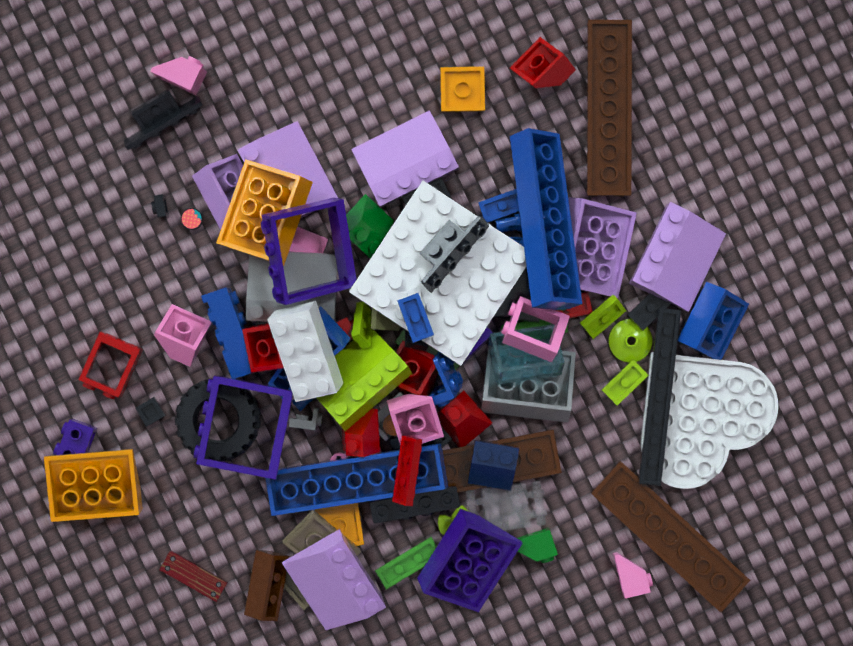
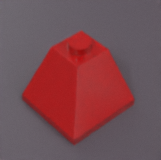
(543, 65)
(261, 348)
(422, 368)
(463, 419)
(362, 436)

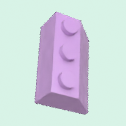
(218, 185)

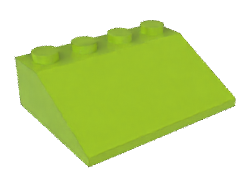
(366, 378)

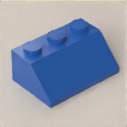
(713, 321)

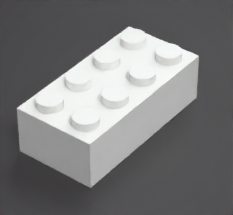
(305, 351)

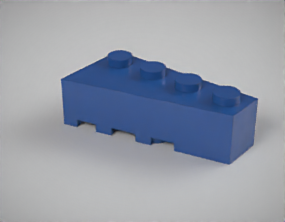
(229, 324)

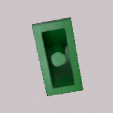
(538, 546)

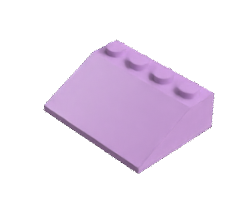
(291, 152)
(404, 158)
(601, 244)
(677, 257)
(334, 582)

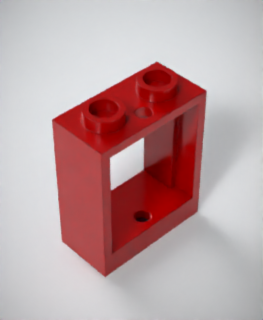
(117, 343)

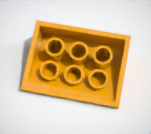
(260, 192)
(93, 485)

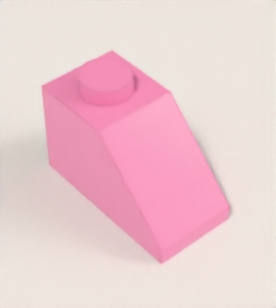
(632, 577)

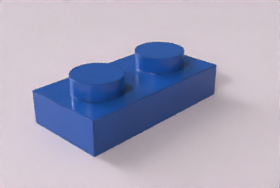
(499, 206)
(415, 317)

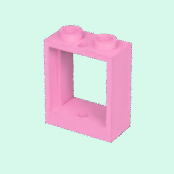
(529, 344)

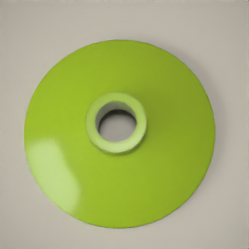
(620, 347)

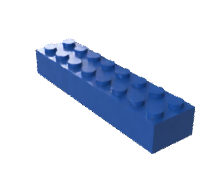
(545, 220)
(350, 480)

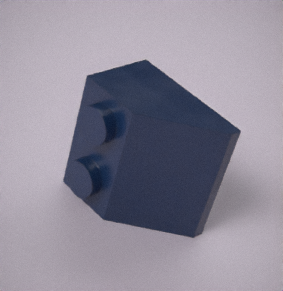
(493, 465)

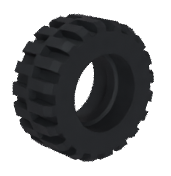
(224, 449)

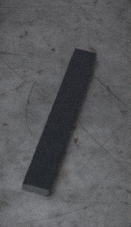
(659, 396)

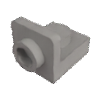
(303, 421)

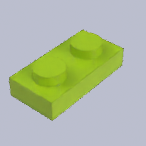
(603, 316)
(362, 325)
(624, 382)

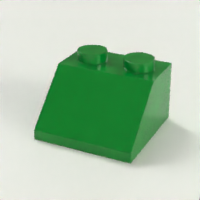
(368, 225)

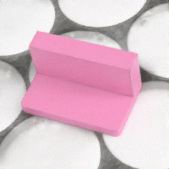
(308, 242)

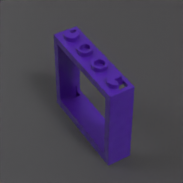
(341, 244)
(208, 410)

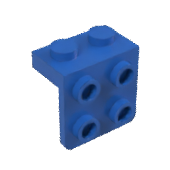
(451, 380)

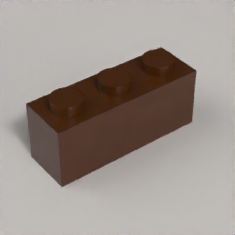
(266, 586)

